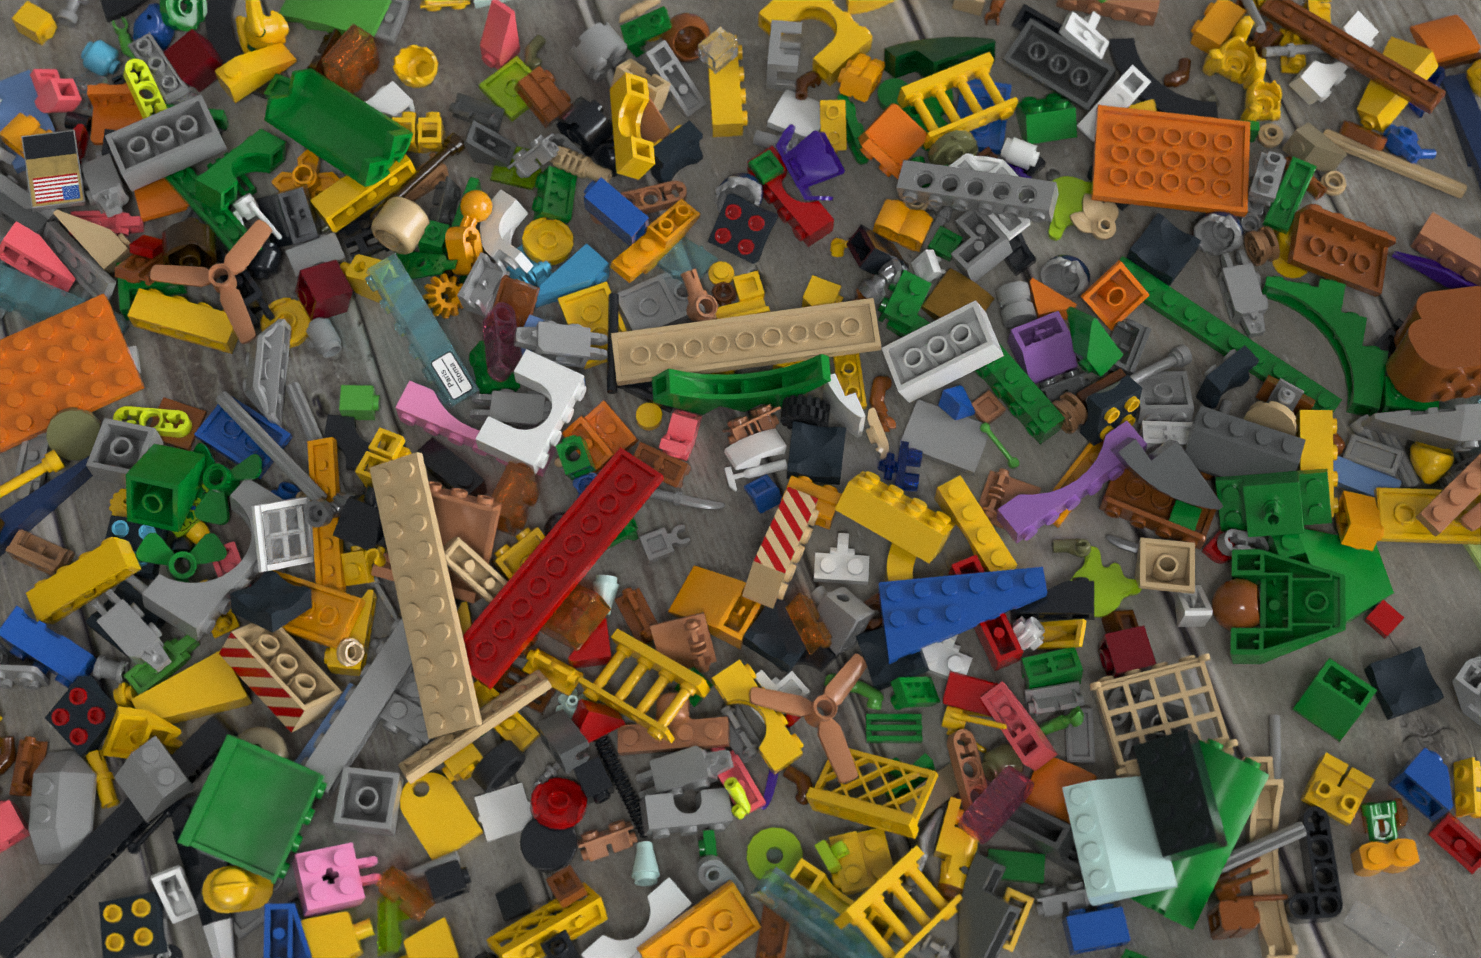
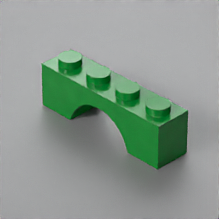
(256, 154)

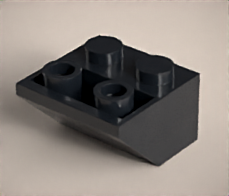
(291, 216)

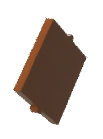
(196, 416)

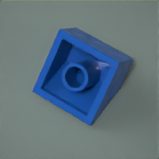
(1425, 784)

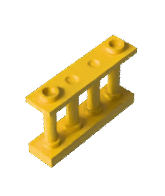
(957, 77)
(647, 659)
(874, 900)

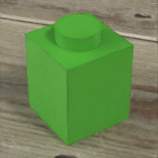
(359, 402)

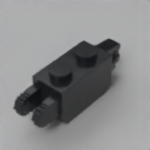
(250, 292)

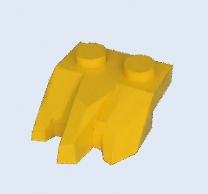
(134, 728)

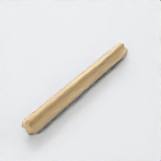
(1398, 165)

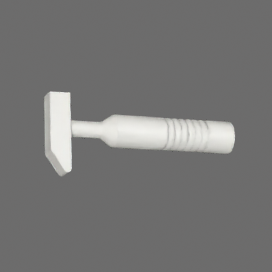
(754, 472)

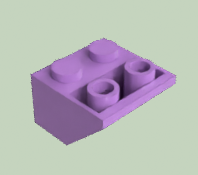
(1043, 347)

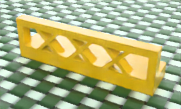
(575, 918)

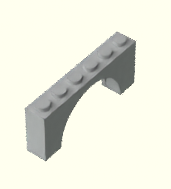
(198, 605)

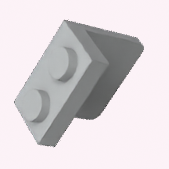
(11, 675)

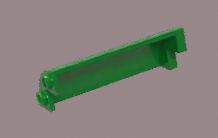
(338, 127)
(1236, 791)

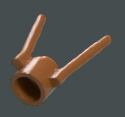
(1228, 886)

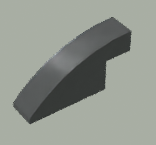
(1168, 472)
(1045, 836)
(983, 915)

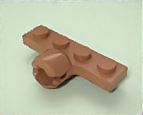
(687, 732)

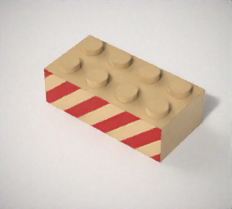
(781, 548)
(280, 675)

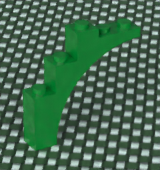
(1322, 306)
(739, 392)

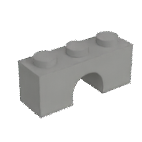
(662, 817)

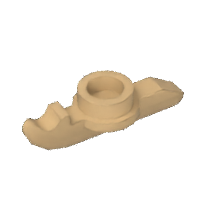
(876, 433)

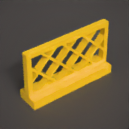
(869, 813)

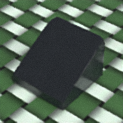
(513, 902)

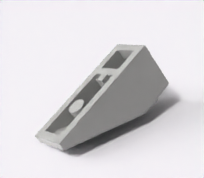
(682, 91)

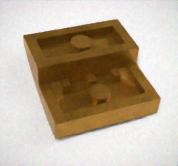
(953, 293)

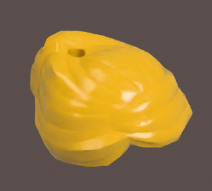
(1430, 461)

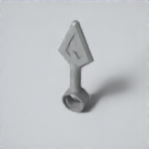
(927, 844)

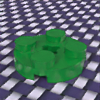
(183, 20)

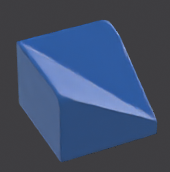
(956, 403)

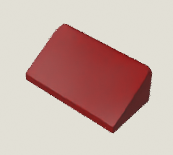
(966, 692)
(1458, 842)

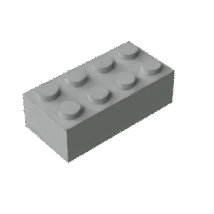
(165, 142)

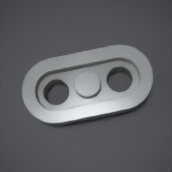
(722, 875)

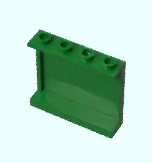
(253, 808)

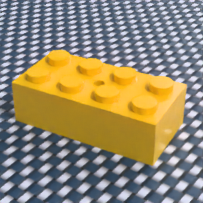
(895, 516)

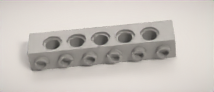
(916, 174)

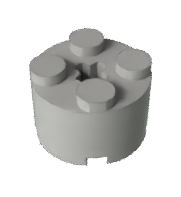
(599, 51)

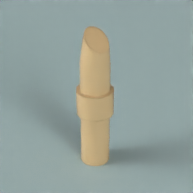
(637, 9)

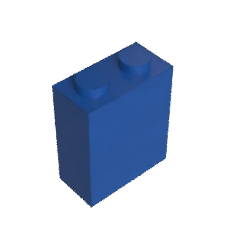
(615, 211)

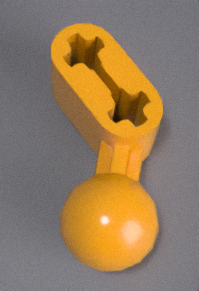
(464, 241)

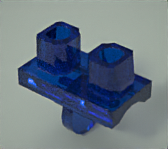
(906, 457)

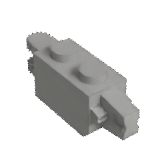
(104, 184)
(1243, 294)
(562, 343)
(514, 409)
(131, 633)
(684, 771)

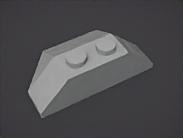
(268, 370)
(61, 805)

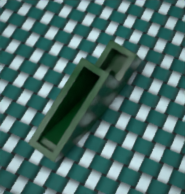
(934, 54)

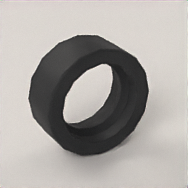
(498, 766)

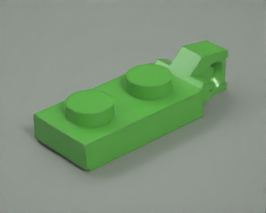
(144, 677)

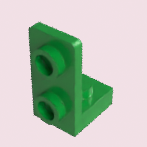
(644, 28)

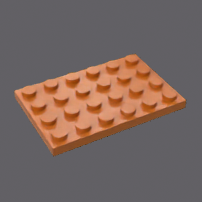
(1171, 160)
(62, 364)

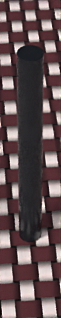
(613, 321)

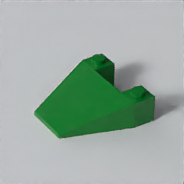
(1364, 569)
(1296, 605)

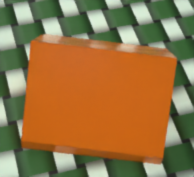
(1114, 295)

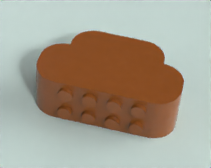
(1439, 347)

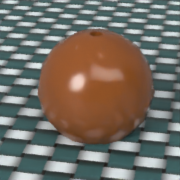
(686, 44)
(1237, 604)

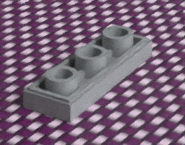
(165, 77)

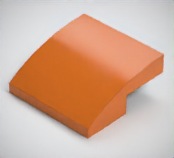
(1447, 38)
(158, 200)
(603, 434)
(1048, 785)

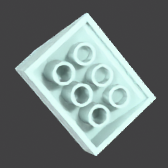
(1116, 840)

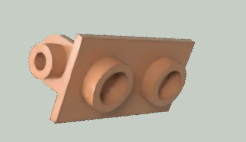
(596, 842)

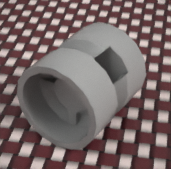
(1015, 304)

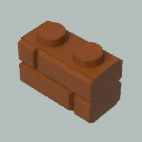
(543, 96)
(1232, 919)

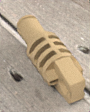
(579, 165)

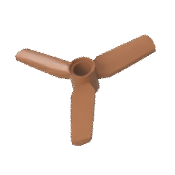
(234, 263)
(829, 730)

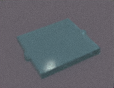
(685, 257)

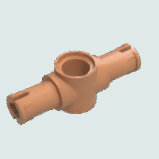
(698, 295)

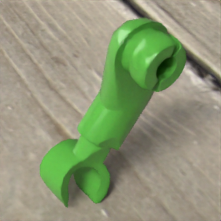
(124, 38)
(874, 696)
(1061, 722)

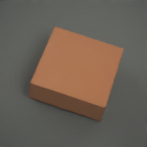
(987, 408)

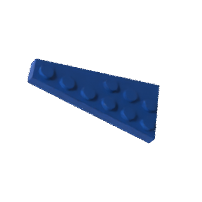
(943, 606)

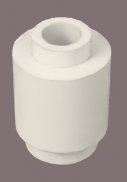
(1020, 153)

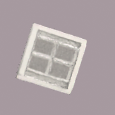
(282, 534)

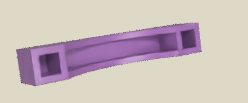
(1029, 512)

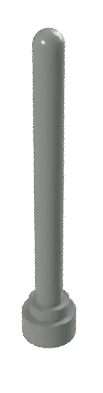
(1178, 357)

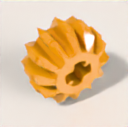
(440, 305)

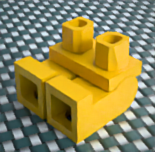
(427, 134)
(389, 449)
(1338, 801)

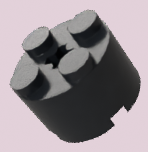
(585, 125)

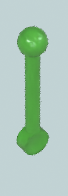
(1012, 461)

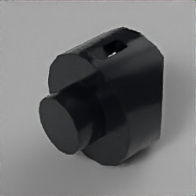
(605, 156)

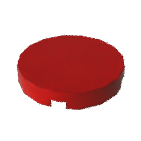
(558, 803)

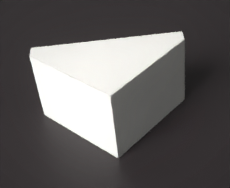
(1192, 609)
(175, 893)

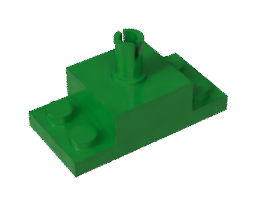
(1274, 502)

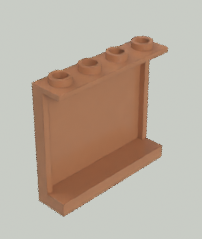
(463, 517)

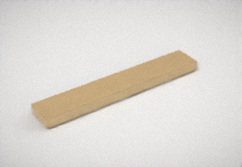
(491, 715)

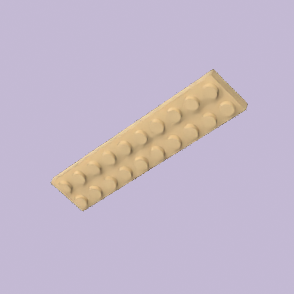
(747, 341)
(425, 596)

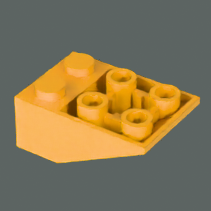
(722, 602)

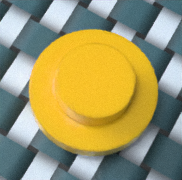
(720, 272)
(124, 694)

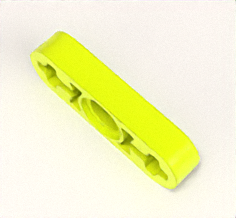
(147, 82)
(164, 429)

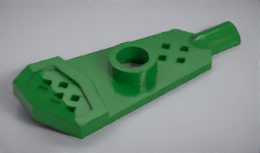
(434, 264)

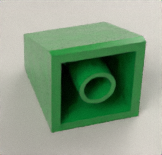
(163, 486)

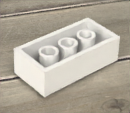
(942, 351)

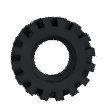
(805, 410)

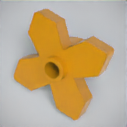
(306, 173)

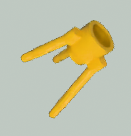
(956, 719)

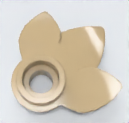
(1094, 215)

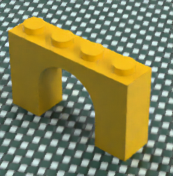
(849, 36)

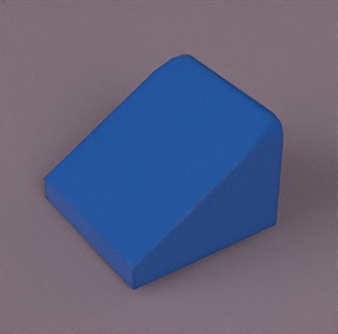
(763, 493)

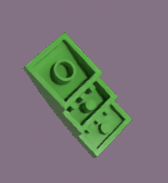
(338, 14)

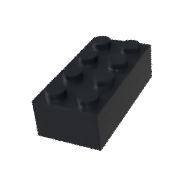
(1180, 795)

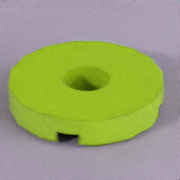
(773, 839)

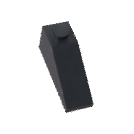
(450, 469)
(1063, 602)

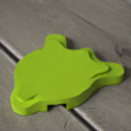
(1068, 202)
(1109, 583)

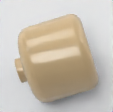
(400, 225)

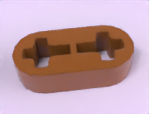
(1363, 135)

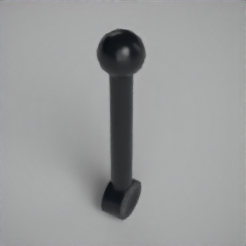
(134, 848)

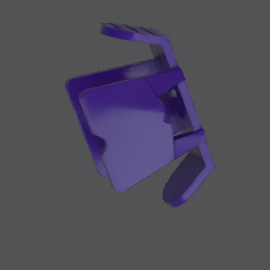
(810, 161)

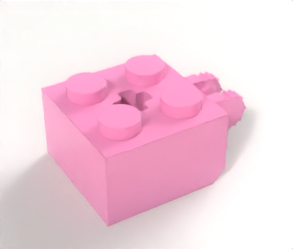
(341, 865)

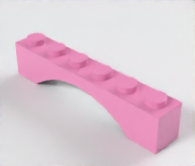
(421, 407)

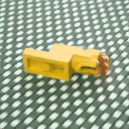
(956, 849)

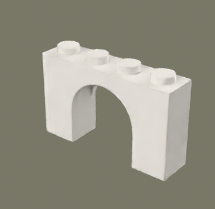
(532, 446)

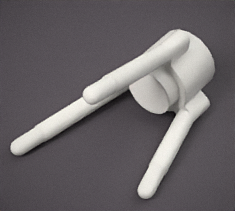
(248, 208)

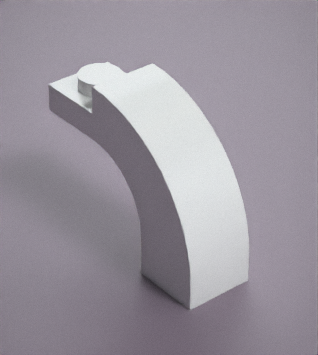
(498, 231)

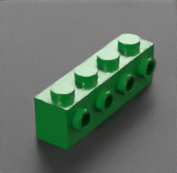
(1022, 397)

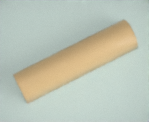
(473, 569)

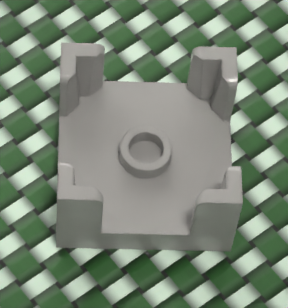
(782, 55)

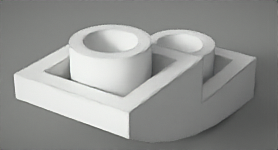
(750, 450)

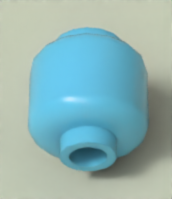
(100, 58)

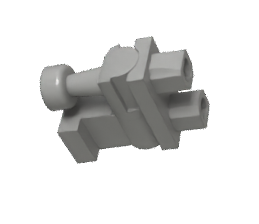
(1265, 182)

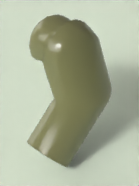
(1076, 547)

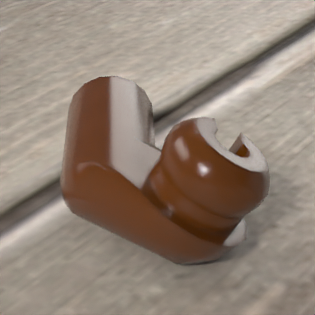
(1180, 76)
(804, 81)
(8, 753)
(802, 781)

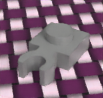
(660, 545)

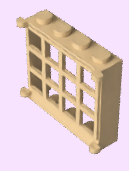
(1130, 768)

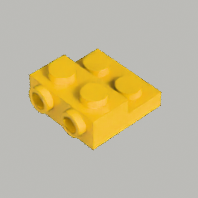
(511, 558)
(866, 862)

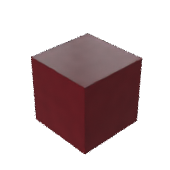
(194, 60)
(323, 290)
(1126, 651)

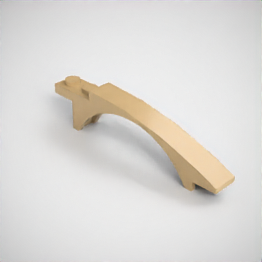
(1273, 929)

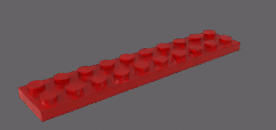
(557, 565)

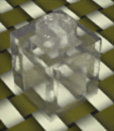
(718, 49)

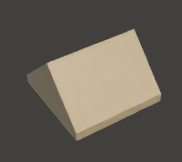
(1165, 565)

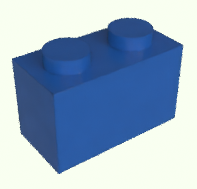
(1095, 929)

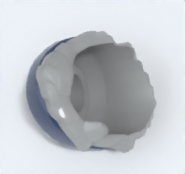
(742, 185)
(1219, 233)
(1066, 275)

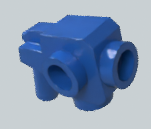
(1404, 142)

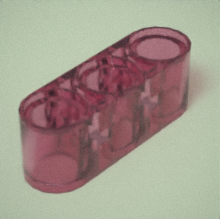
(498, 333)
(996, 805)

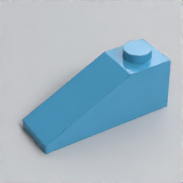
(579, 272)

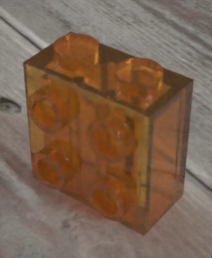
(351, 59)
(516, 493)
(576, 617)

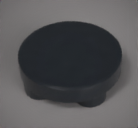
(547, 847)

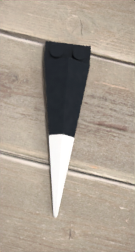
(197, 866)

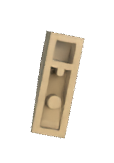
(99, 241)

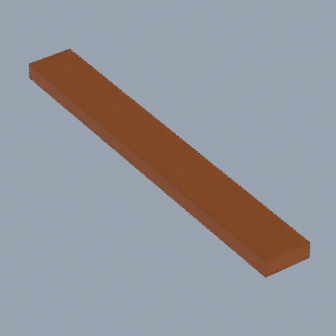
(1354, 53)

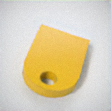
(439, 817)

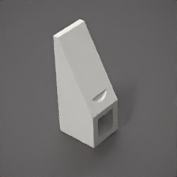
(1119, 95)

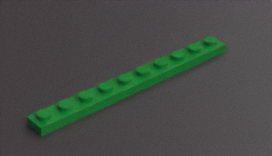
(1223, 337)

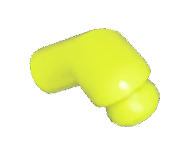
(738, 795)

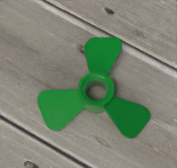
(214, 505)
(156, 551)

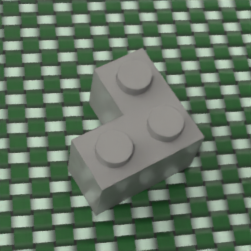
(983, 246)

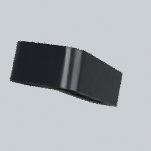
(1312, 864)

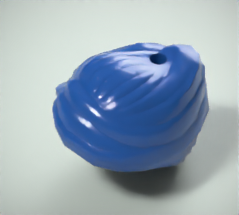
(151, 22)

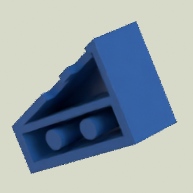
(46, 648)
(284, 932)

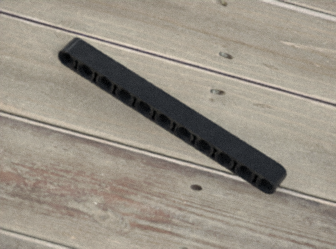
(102, 847)

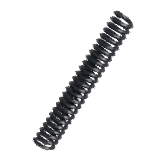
(607, 746)

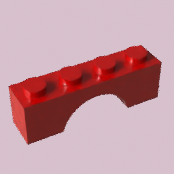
(808, 219)

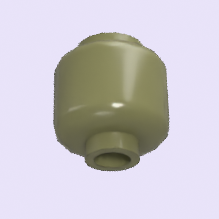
(998, 759)

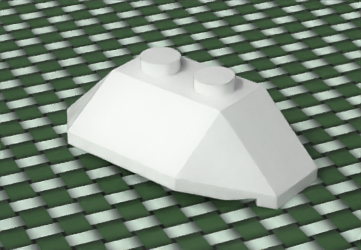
(1008, 226)

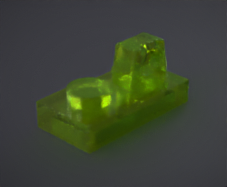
(388, 936)

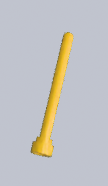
(49, 463)

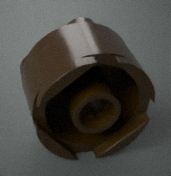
(189, 244)

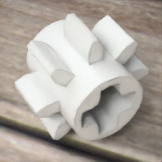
(1029, 632)

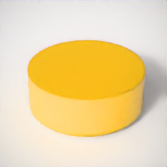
(649, 416)

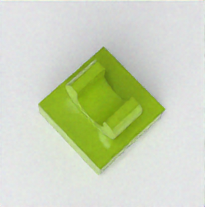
(832, 854)

